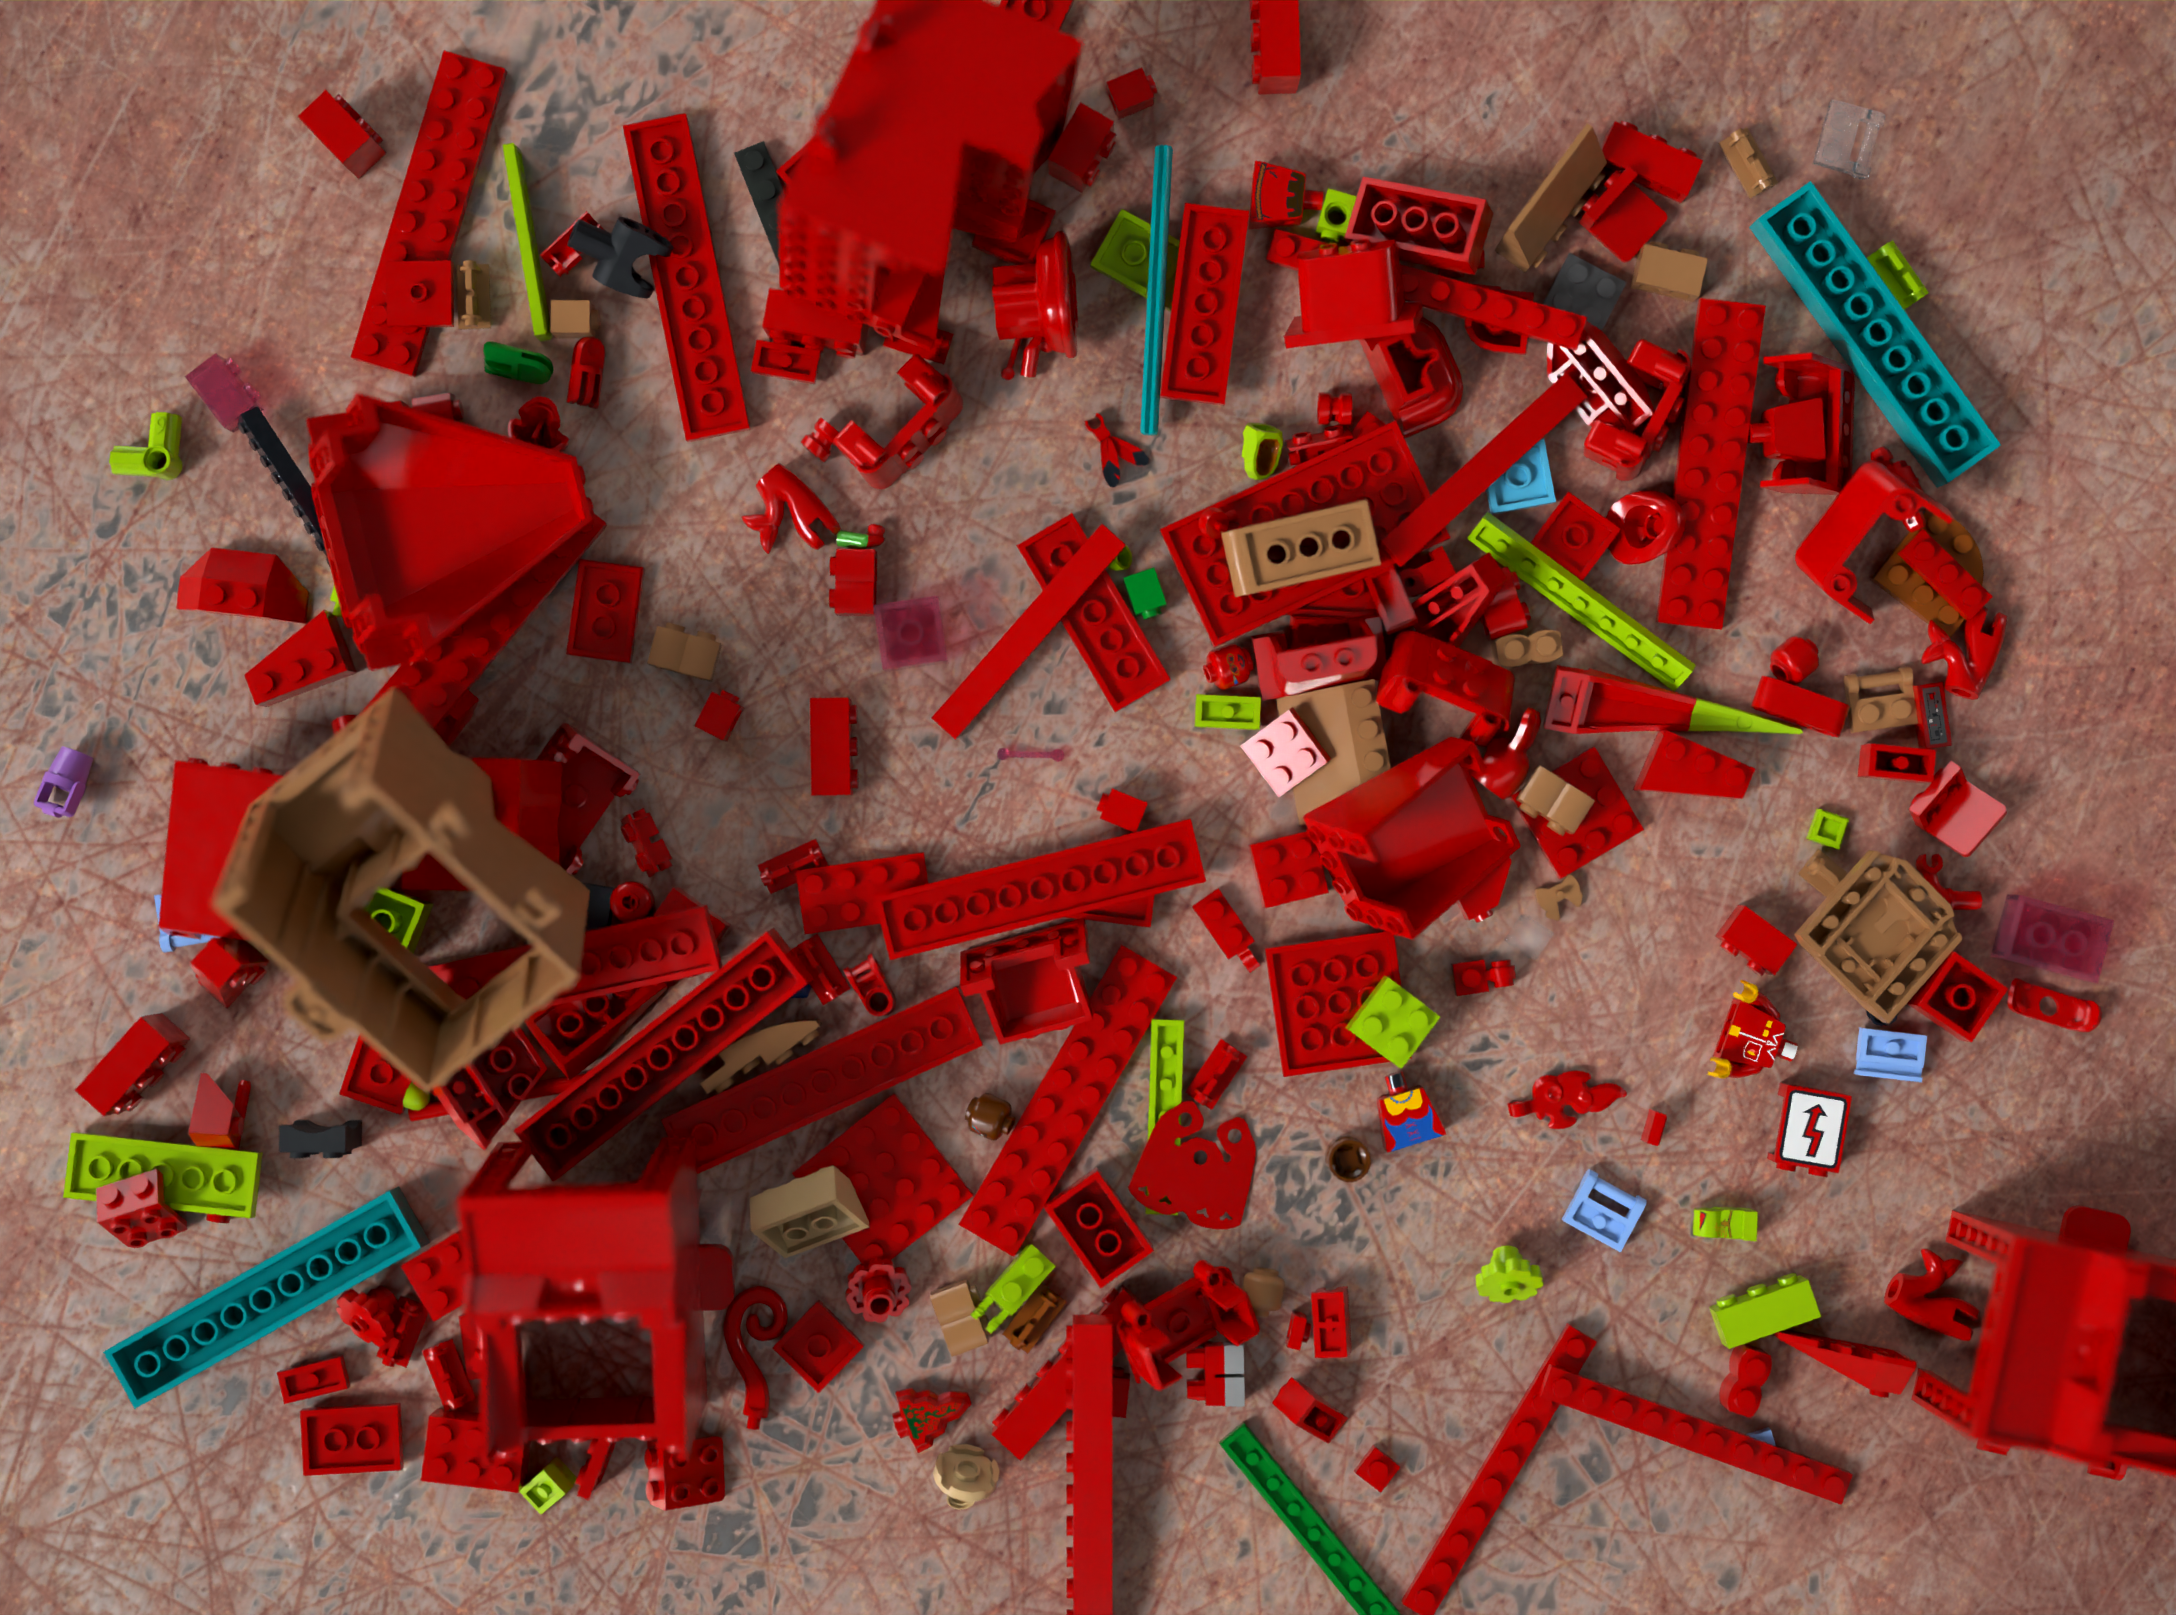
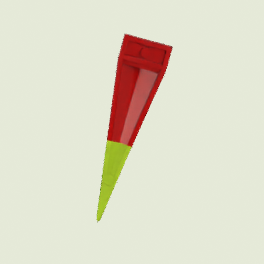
(1605, 703)

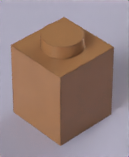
(574, 318)

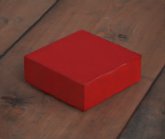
(1654, 1127)

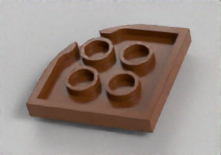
(1913, 591)

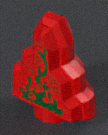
(926, 1414)

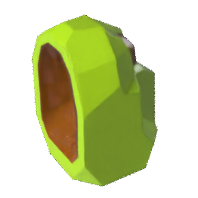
(1261, 449)

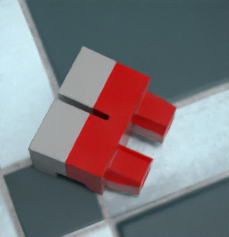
(1223, 1374)

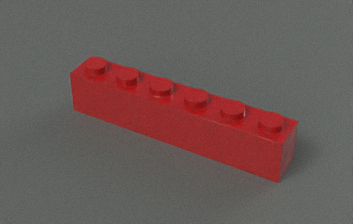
(1045, 1399)

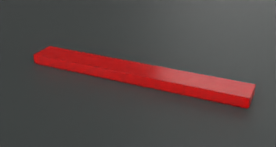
(1482, 469)
(1029, 631)

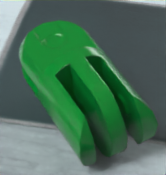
(516, 363)

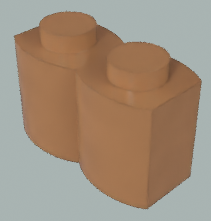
(1534, 649)
(685, 653)
(1554, 800)
(953, 1310)

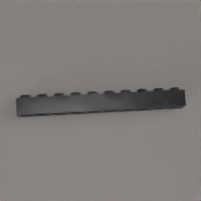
(283, 470)

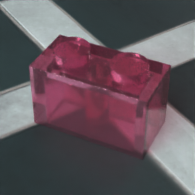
(224, 390)

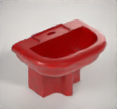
(1039, 297)
(1416, 376)

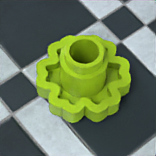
(1508, 1277)

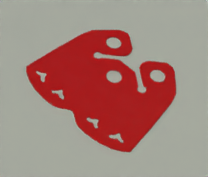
(1189, 1186)

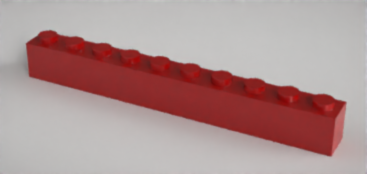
(1090, 1464)

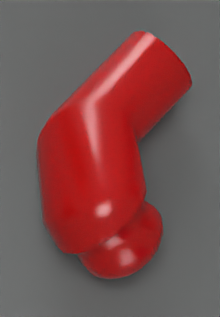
(1031, 356)

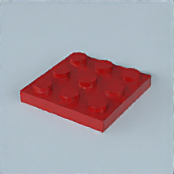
(1603, 827)

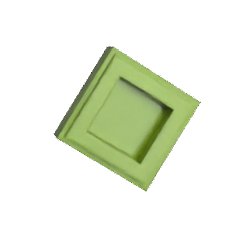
(1827, 829)

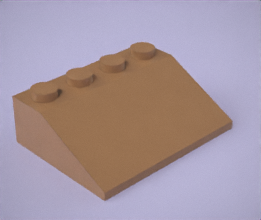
(1553, 201)
(1352, 734)

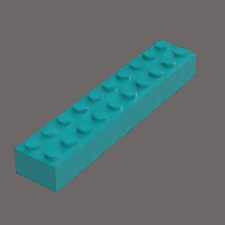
(1874, 335)
(266, 1297)

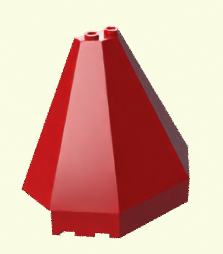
(431, 519)

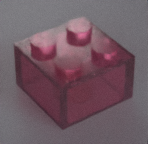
(911, 633)

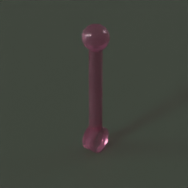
(1003, 754)

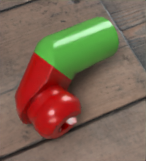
(862, 541)

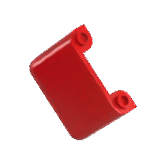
(602, 777)

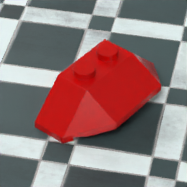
(1612, 386)
(243, 587)

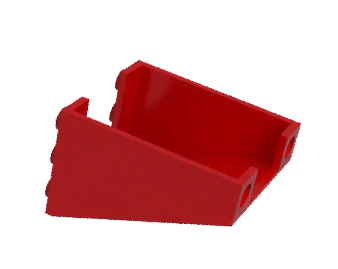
(202, 831)
(1411, 839)

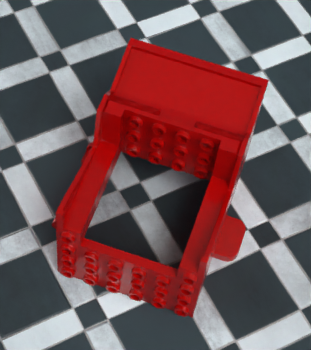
(921, 136)
(589, 1258)
(2054, 1342)

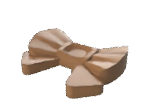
(1549, 898)

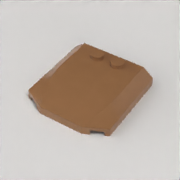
(1881, 933)

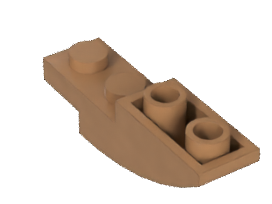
(769, 1043)

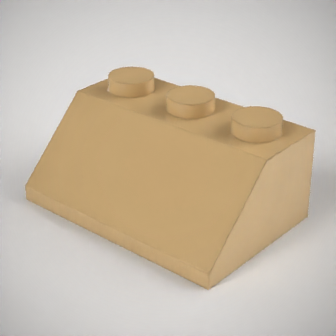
(807, 1212)

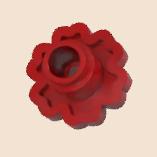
(878, 1290)
(368, 1314)

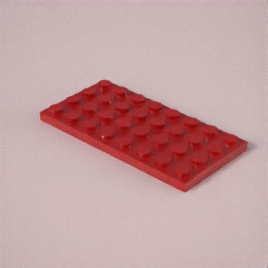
(1367, 468)

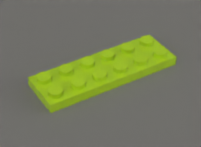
(193, 1176)

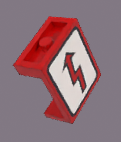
(1811, 1129)

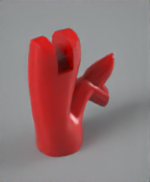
(783, 486)
(1967, 675)
(1907, 1292)

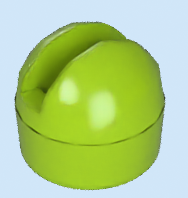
(1124, 562)
(415, 1098)

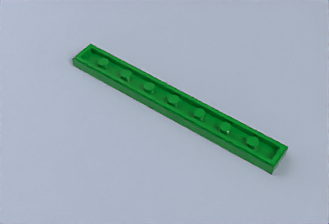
(1306, 1523)

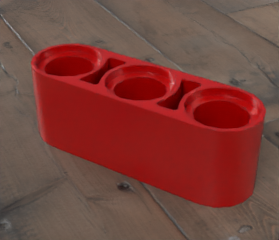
(1800, 706)

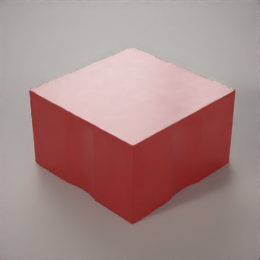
(524, 801)

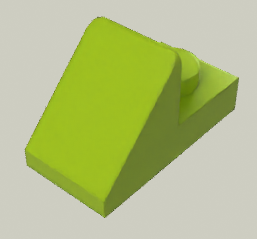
(548, 1485)

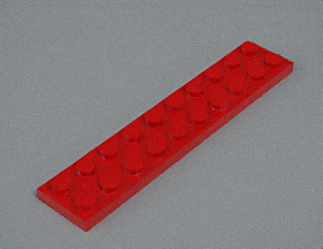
(432, 198)
(688, 279)
(1711, 461)
(453, 665)
(1040, 889)
(612, 957)
(827, 1079)
(1067, 1101)

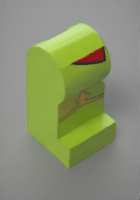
(1726, 1223)

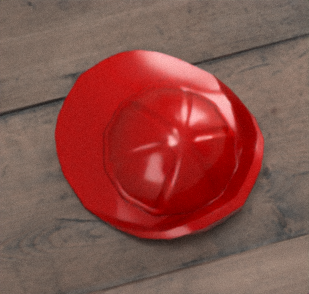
(1648, 525)

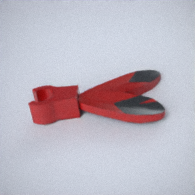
(1111, 449)

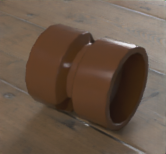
(1347, 1158)

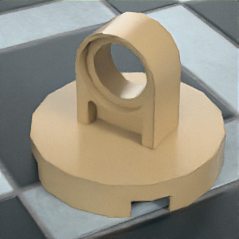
(965, 1475)

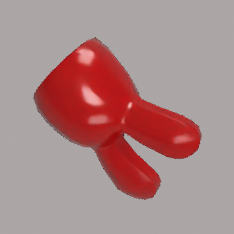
(1507, 759)

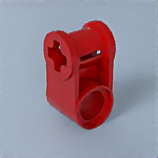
(870, 984)

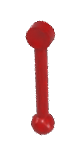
(1008, 372)

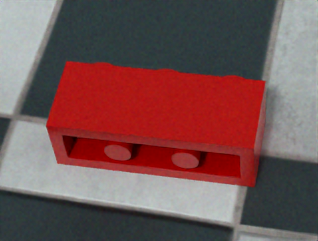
(1656, 163)
(833, 746)

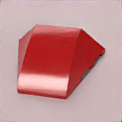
(492, 1086)

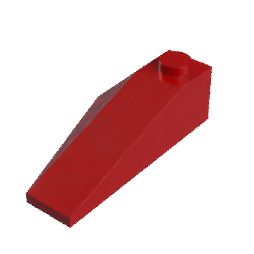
(583, 1029)
(1871, 1366)

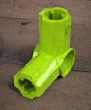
(143, 461)

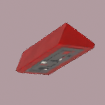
(1932, 716)

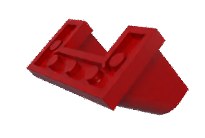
(1351, 295)
(1320, 665)
(1031, 980)

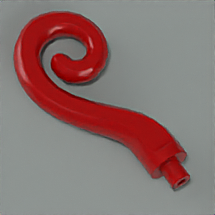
(756, 1388)

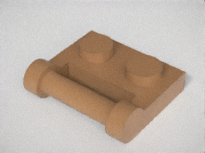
(1883, 710)

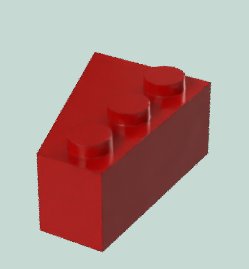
(302, 663)
(1689, 768)

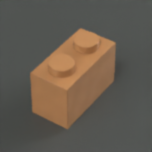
(1669, 271)

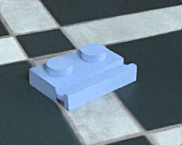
(1890, 1054)

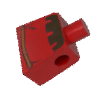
(1280, 197)

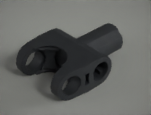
(618, 252)

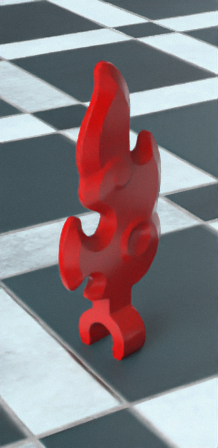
(1569, 1088)

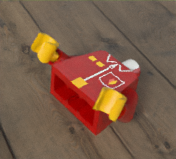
(1750, 1036)

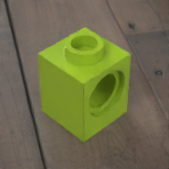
(1340, 203)

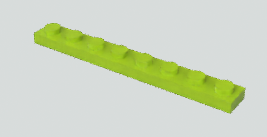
(1581, 602)

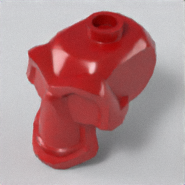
(539, 425)

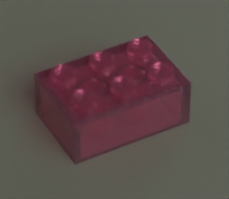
(2052, 938)

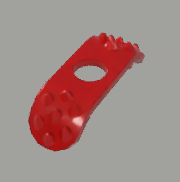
(2070, 1014)

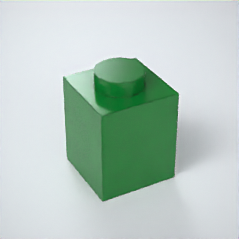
(1145, 593)

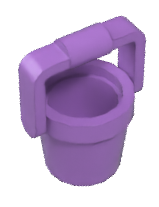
(67, 773)

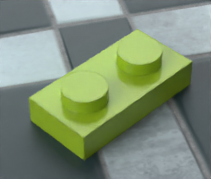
(1227, 712)

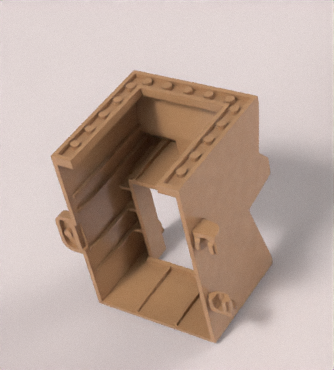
(349, 827)

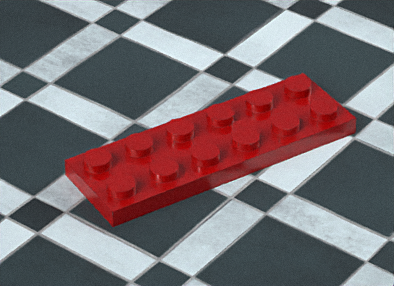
(1204, 304)
(1099, 621)

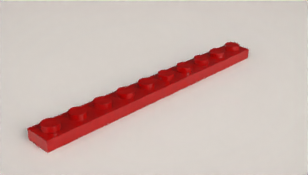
(1459, 298)
(1695, 1434)
(1493, 1479)

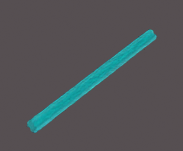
(1156, 290)

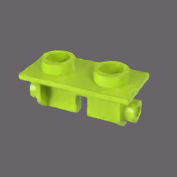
(1897, 274)

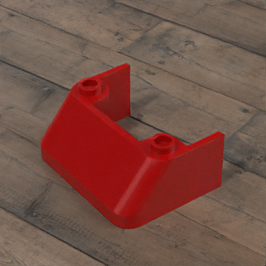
(1806, 378)
(1847, 521)

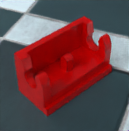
(1331, 1323)

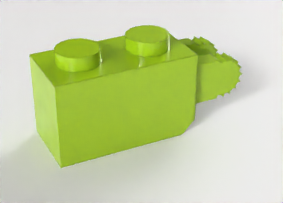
(1015, 1285)

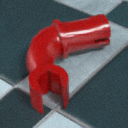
(1957, 899)

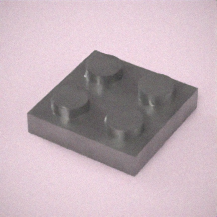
(1585, 291)

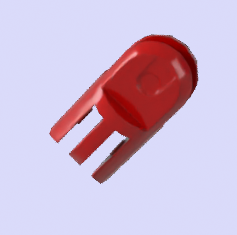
(586, 372)

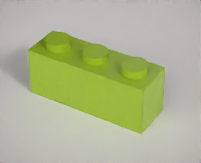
(1764, 1310)

